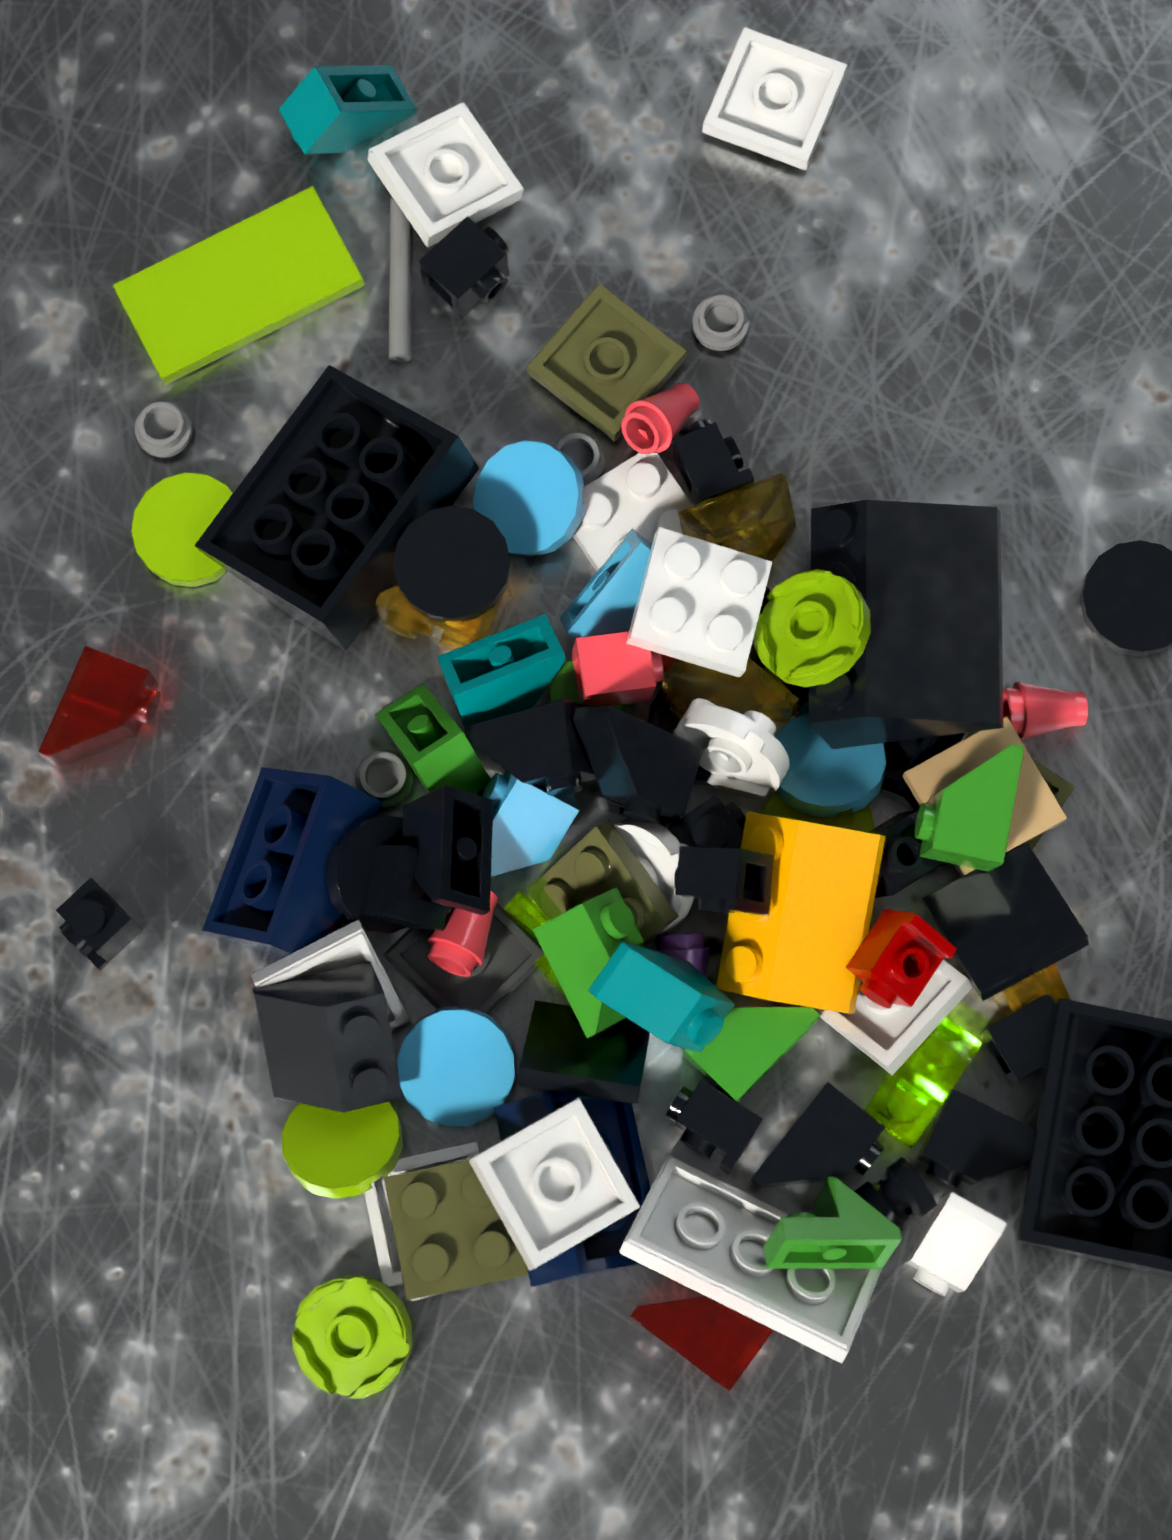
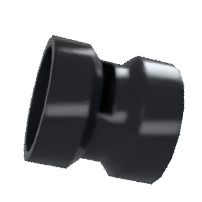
(898, 1194)

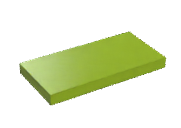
(238, 285)

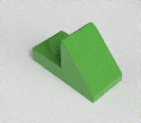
(839, 1234)

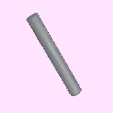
(400, 286)

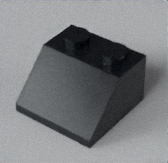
(329, 1039)

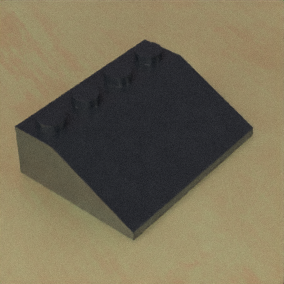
(331, 500)
(933, 620)
(1104, 1140)

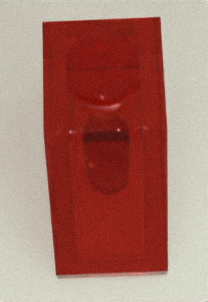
(99, 708)
(706, 1335)

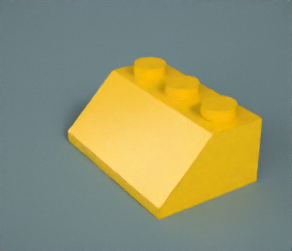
(816, 915)

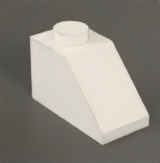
(953, 1244)

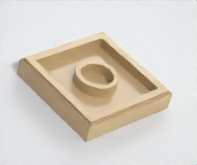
(1034, 804)

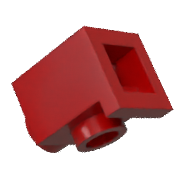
(898, 958)

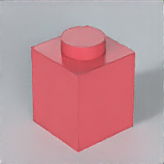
(614, 672)

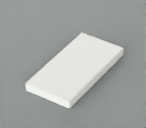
(714, 1244)

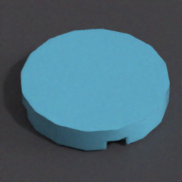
(531, 496)
(826, 778)
(456, 1066)

